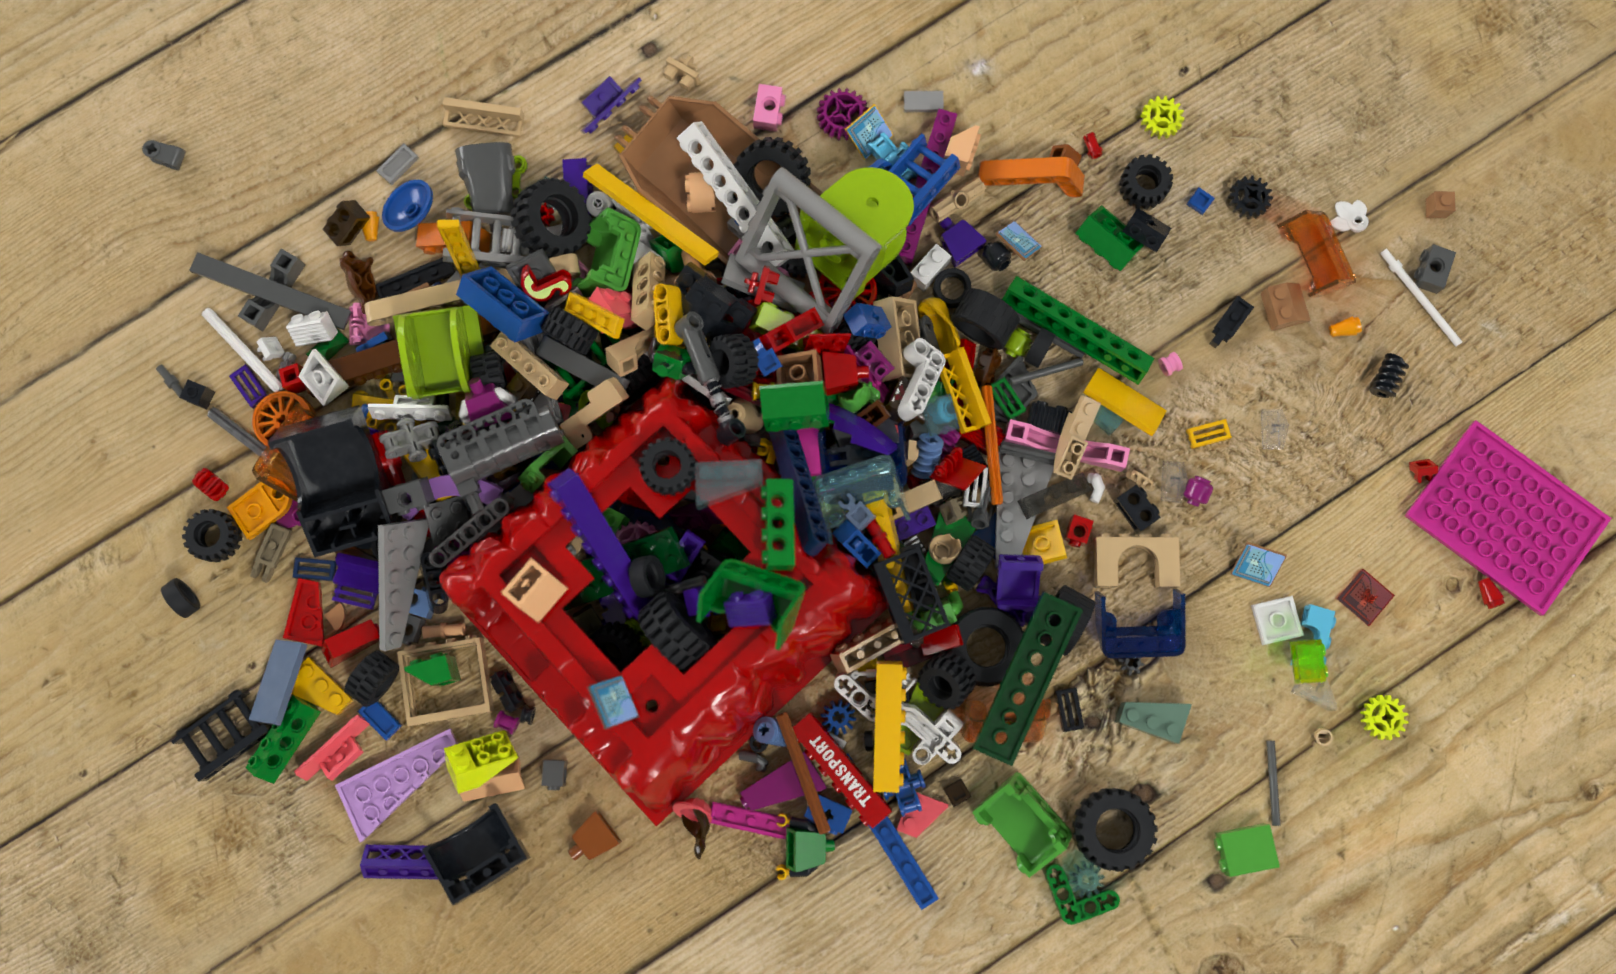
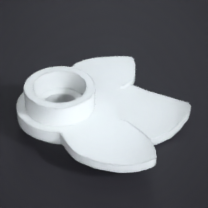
(1347, 215)

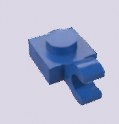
(768, 360)

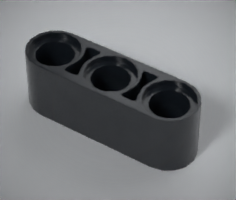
(433, 591)

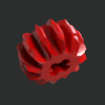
(210, 484)

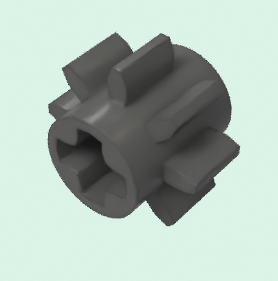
(1124, 662)

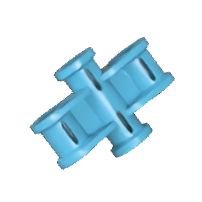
(885, 149)

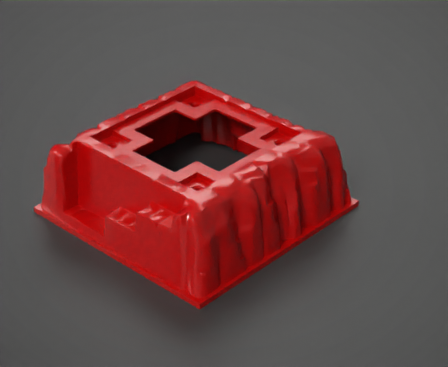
(718, 700)

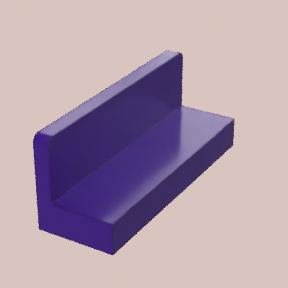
(357, 573)

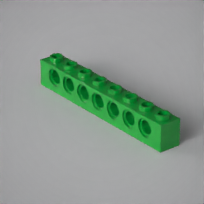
(1078, 330)

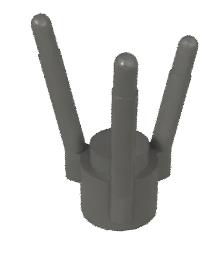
(980, 517)

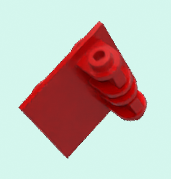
(826, 342)
(957, 470)

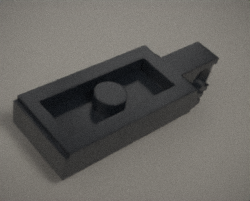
(1231, 321)

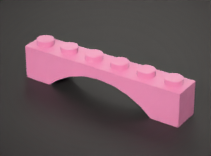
(1096, 453)

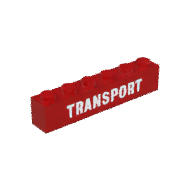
(841, 770)

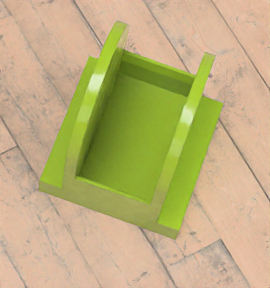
(878, 206)
(438, 349)

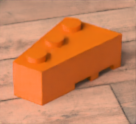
(431, 241)

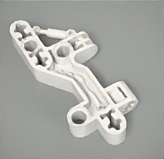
(931, 734)

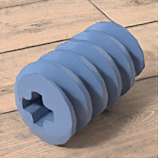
(929, 455)
(768, 731)

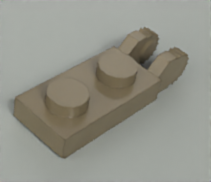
(271, 551)

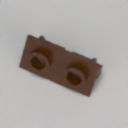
(990, 361)

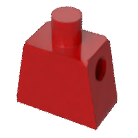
(841, 372)

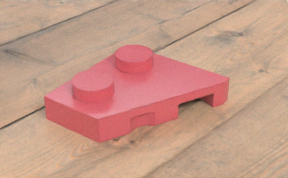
(916, 822)

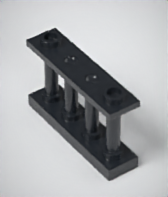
(224, 756)

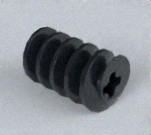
(1388, 376)

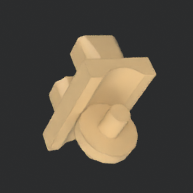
(683, 68)

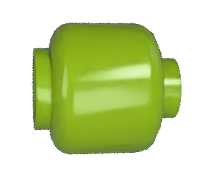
(1018, 343)

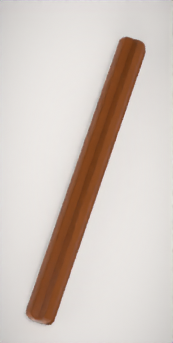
(803, 773)

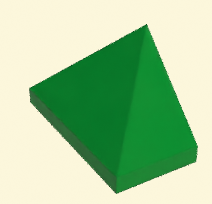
(331, 348)

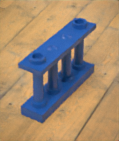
(935, 181)

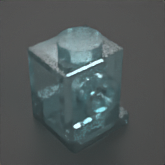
(1107, 420)

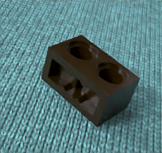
(346, 222)

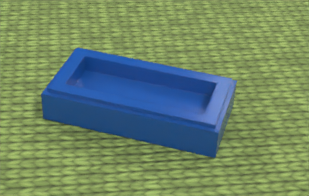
(380, 720)

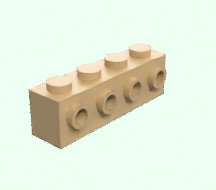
(865, 647)

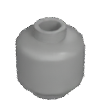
(593, 200)

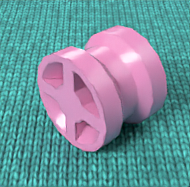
(1170, 364)

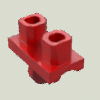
(767, 276)

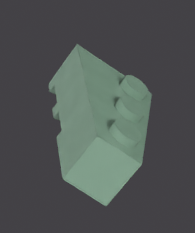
(1156, 719)

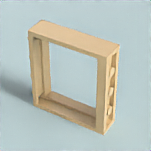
(430, 648)

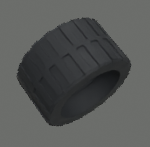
(985, 319)
(1079, 600)

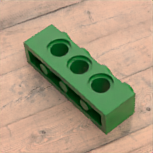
(782, 490)
(283, 740)

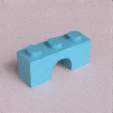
(1320, 622)

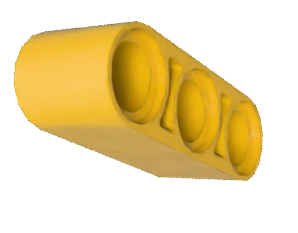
(667, 312)

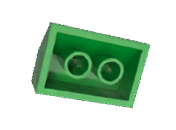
(1105, 236)
(794, 406)

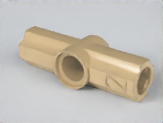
(965, 195)

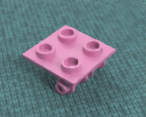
(359, 329)

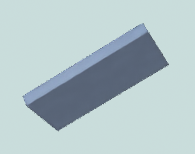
(278, 682)

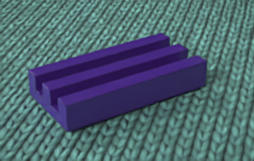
(252, 403)
(338, 591)

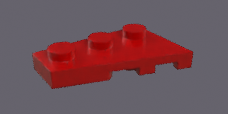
(306, 614)

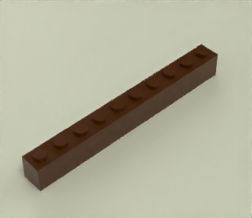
(383, 359)

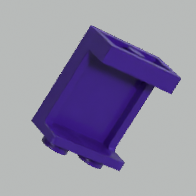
(1018, 582)

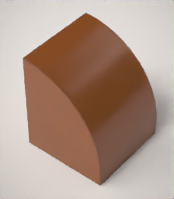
(1066, 151)

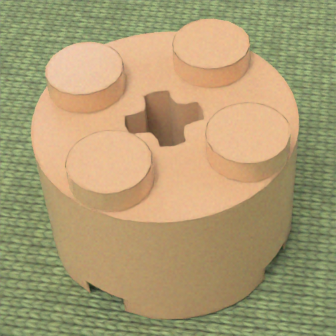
(701, 194)

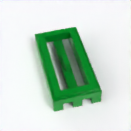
(1001, 405)

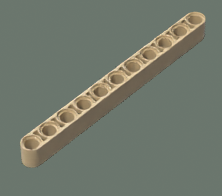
(443, 295)

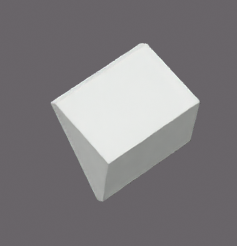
(322, 378)

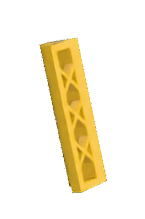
(967, 390)

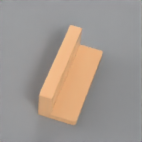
(504, 782)

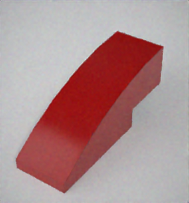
(792, 330)

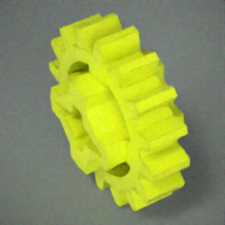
(1162, 117)
(1386, 725)

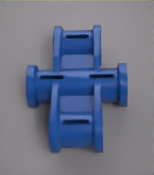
(907, 796)

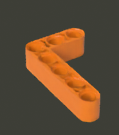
(1034, 171)

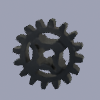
(1247, 206)

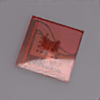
(1365, 597)

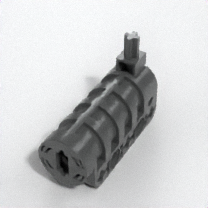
(496, 446)

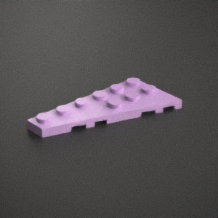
(382, 788)

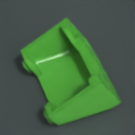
(616, 246)
(1025, 823)

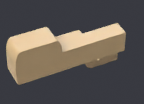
(602, 399)

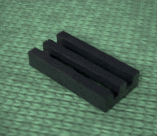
(1069, 710)

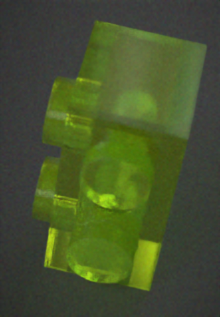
(1308, 661)

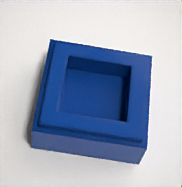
(1200, 201)

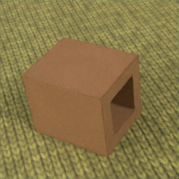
(1440, 204)

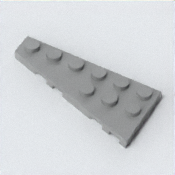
(1018, 480)
(399, 562)

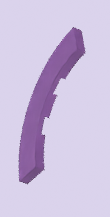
(444, 486)

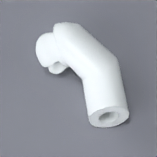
(1098, 485)

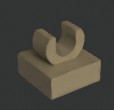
(951, 511)

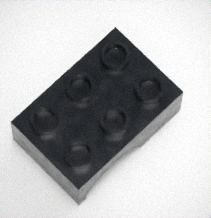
(336, 479)

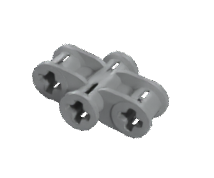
(410, 439)

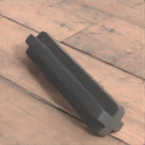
(1027, 452)

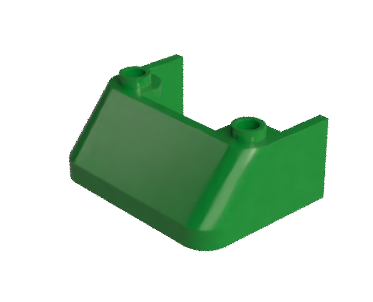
(742, 577)

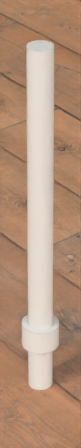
(1396, 266)

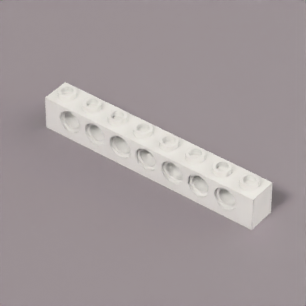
(689, 140)

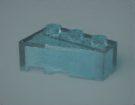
(725, 479)

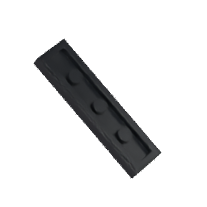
(430, 272)

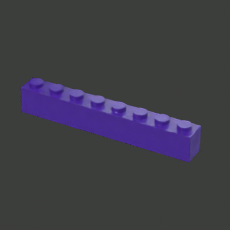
(597, 539)

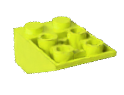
(478, 760)

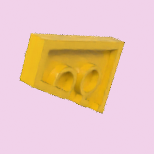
(319, 688)

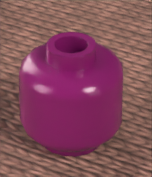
(1198, 491)

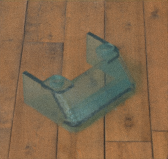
(866, 481)

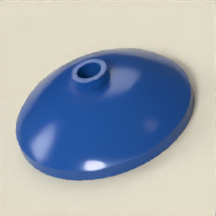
(407, 206)

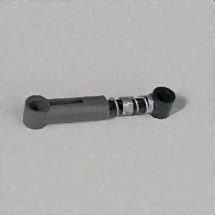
(690, 330)

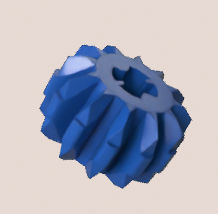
(835, 723)

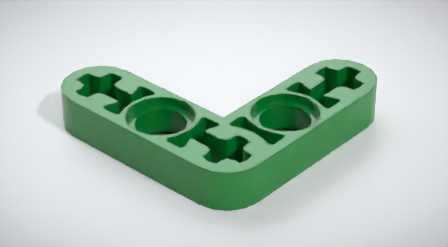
(1077, 906)

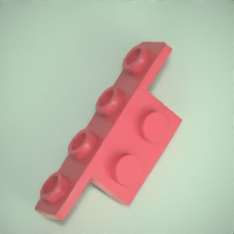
(336, 753)

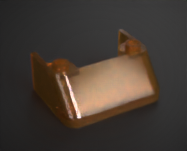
(1320, 251)

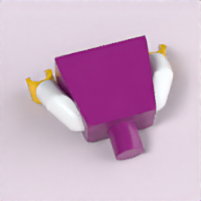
(483, 401)

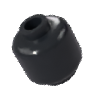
(996, 256)

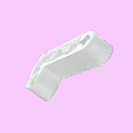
(928, 366)

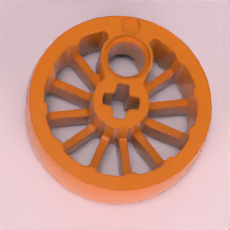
(268, 402)

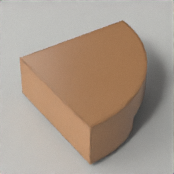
(337, 616)

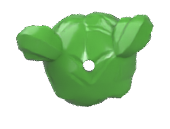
(858, 398)

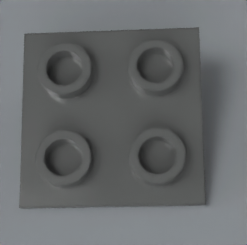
(445, 518)

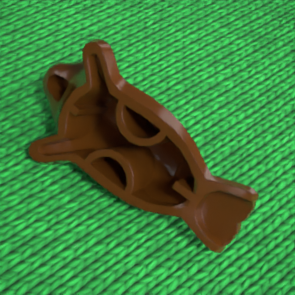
(359, 277)

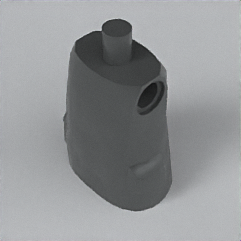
(488, 176)

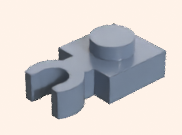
(858, 513)

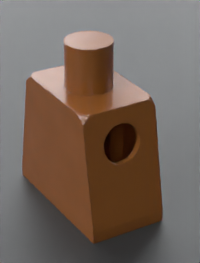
(593, 838)

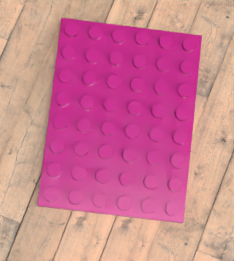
(1508, 517)

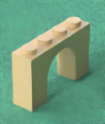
(1162, 549)

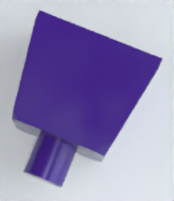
(960, 240)

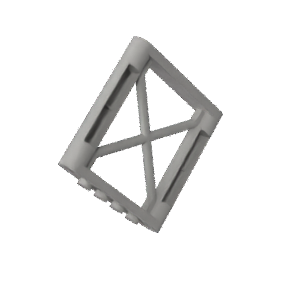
(856, 242)

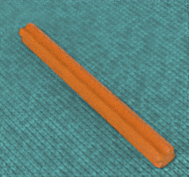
(992, 448)

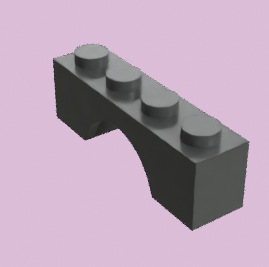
(284, 270)

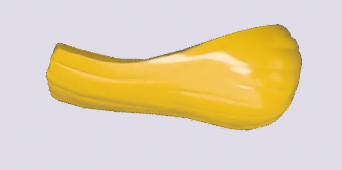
(943, 327)

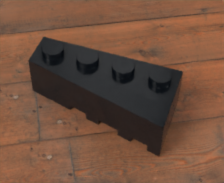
(895, 278)

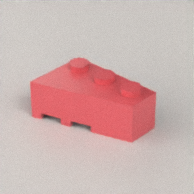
(616, 302)

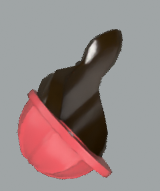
(696, 819)

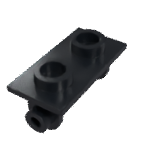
(503, 682)

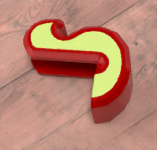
(545, 288)

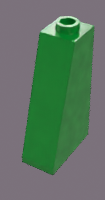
(959, 530)

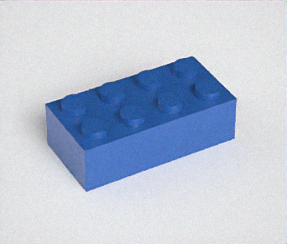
(502, 303)

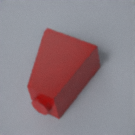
(350, 642)

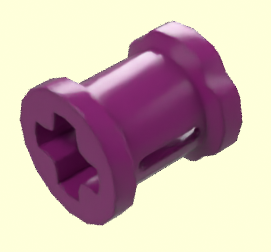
(506, 722)

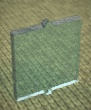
(940, 415)

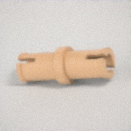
(444, 630)

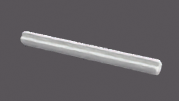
(245, 353)

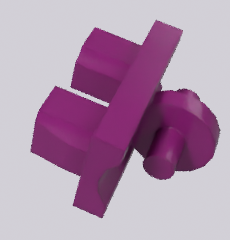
(875, 360)

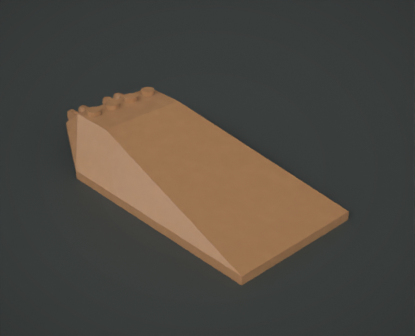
(660, 166)

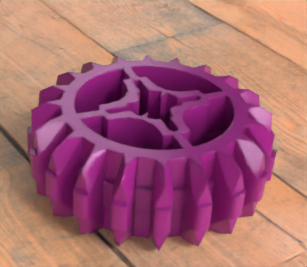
(838, 99)

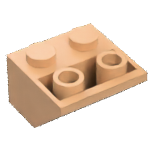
(964, 147)
(534, 590)

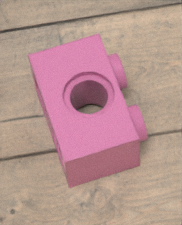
(768, 96)

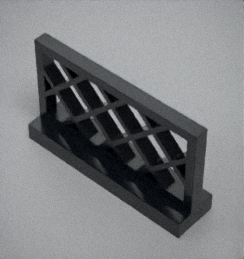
(893, 602)

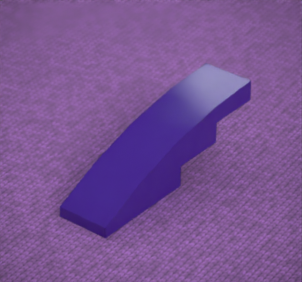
(862, 432)
(692, 545)

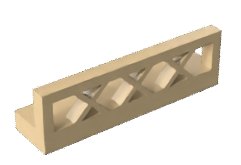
(485, 110)

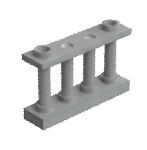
(494, 257)

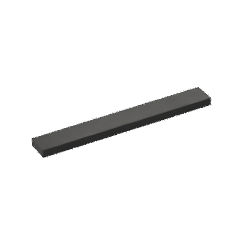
(267, 289)

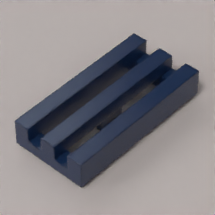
(331, 571)

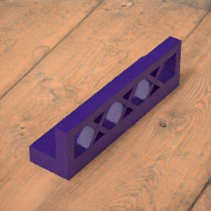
(399, 868)

